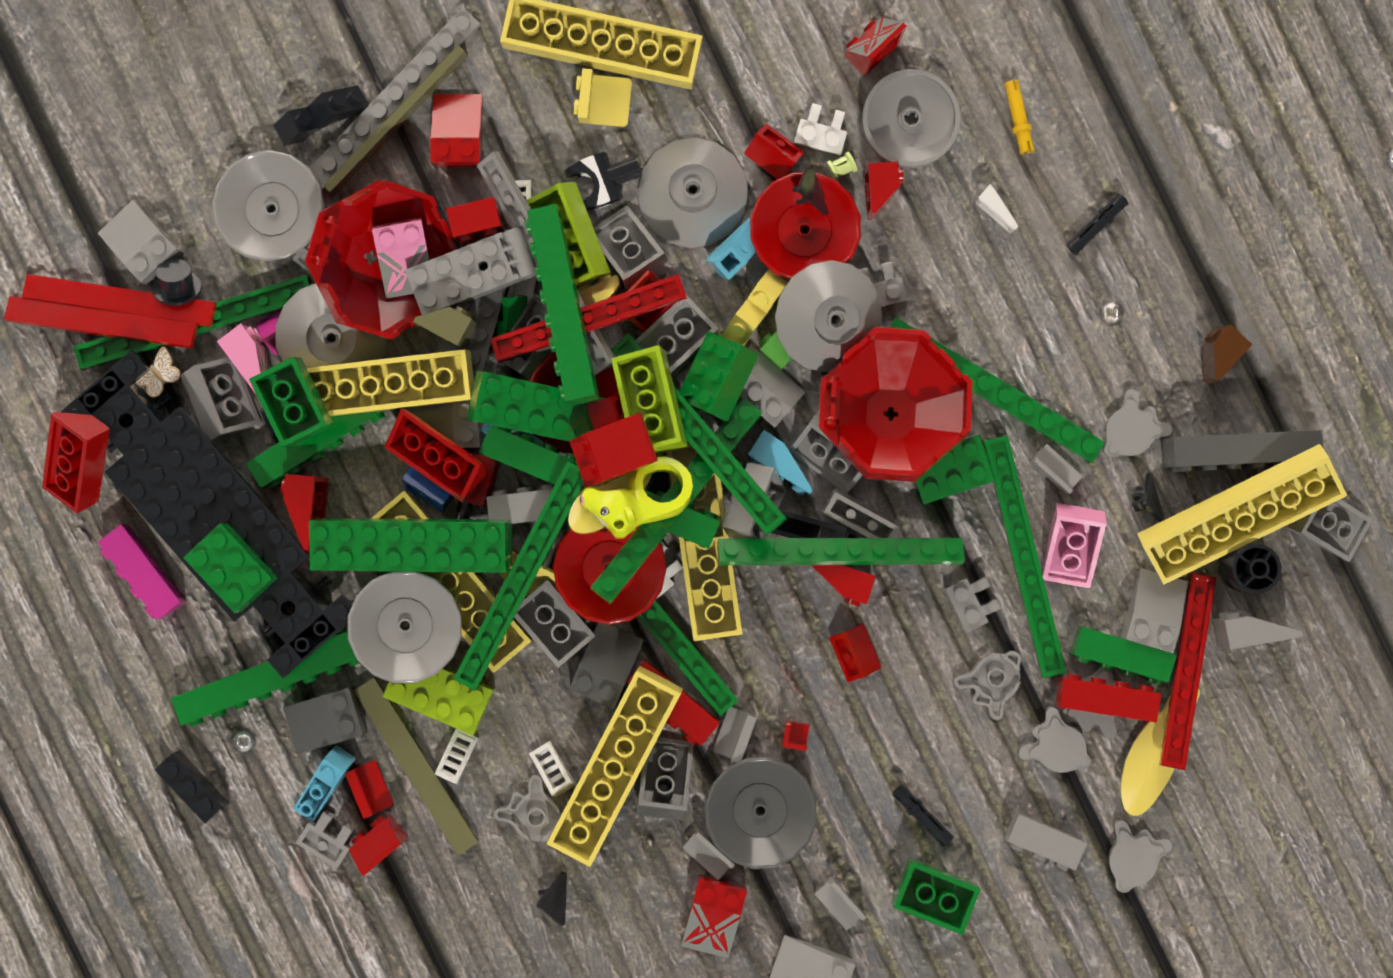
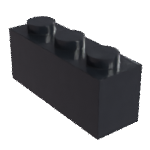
(192, 786)

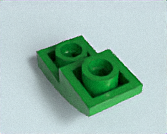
(512, 309)

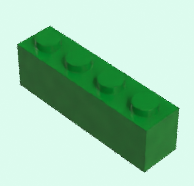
(1123, 654)

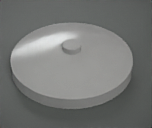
(911, 118)

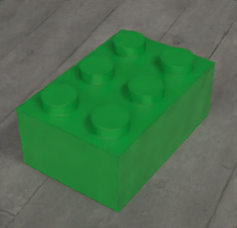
(718, 376)
(291, 401)
(958, 471)
(230, 567)
(935, 895)

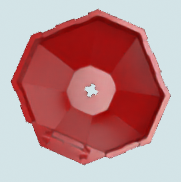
(338, 250)
(901, 373)

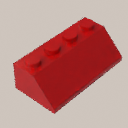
(435, 456)
(75, 459)

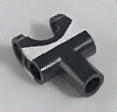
(605, 178)

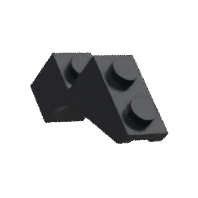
(325, 110)
(803, 527)

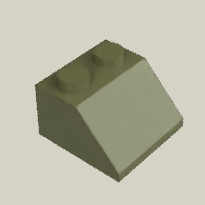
(449, 324)

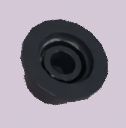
(176, 283)

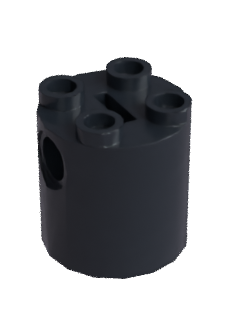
(1251, 569)

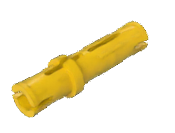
(1019, 117)

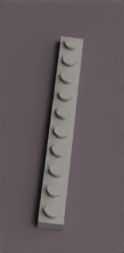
(454, 33)
(515, 210)

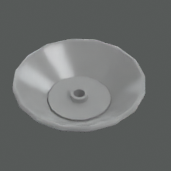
(244, 202)
(697, 217)
(812, 301)
(304, 328)
(400, 653)

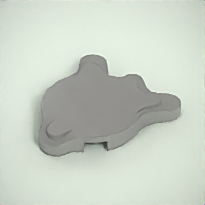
(1132, 429)
(994, 681)
(1088, 719)
(1057, 745)
(531, 814)
(1134, 857)

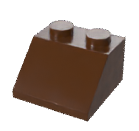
(1221, 352)

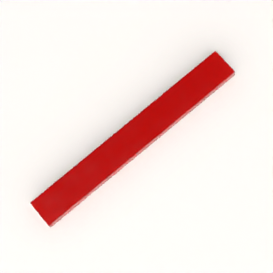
(115, 299)
(594, 316)
(101, 322)
(1187, 671)

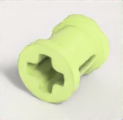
(842, 166)

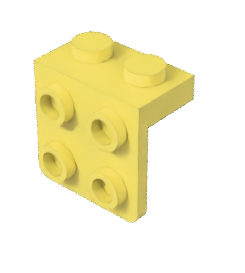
(603, 99)

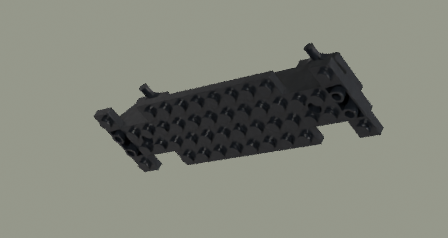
(191, 488)

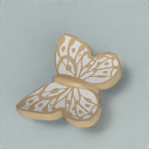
(160, 374)

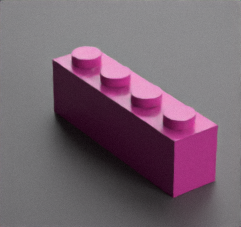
(141, 572)

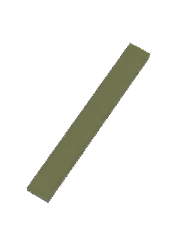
(395, 120)
(416, 766)

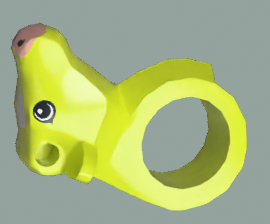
(628, 507)

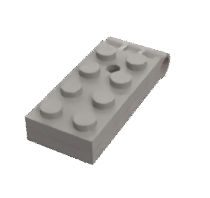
(458, 277)

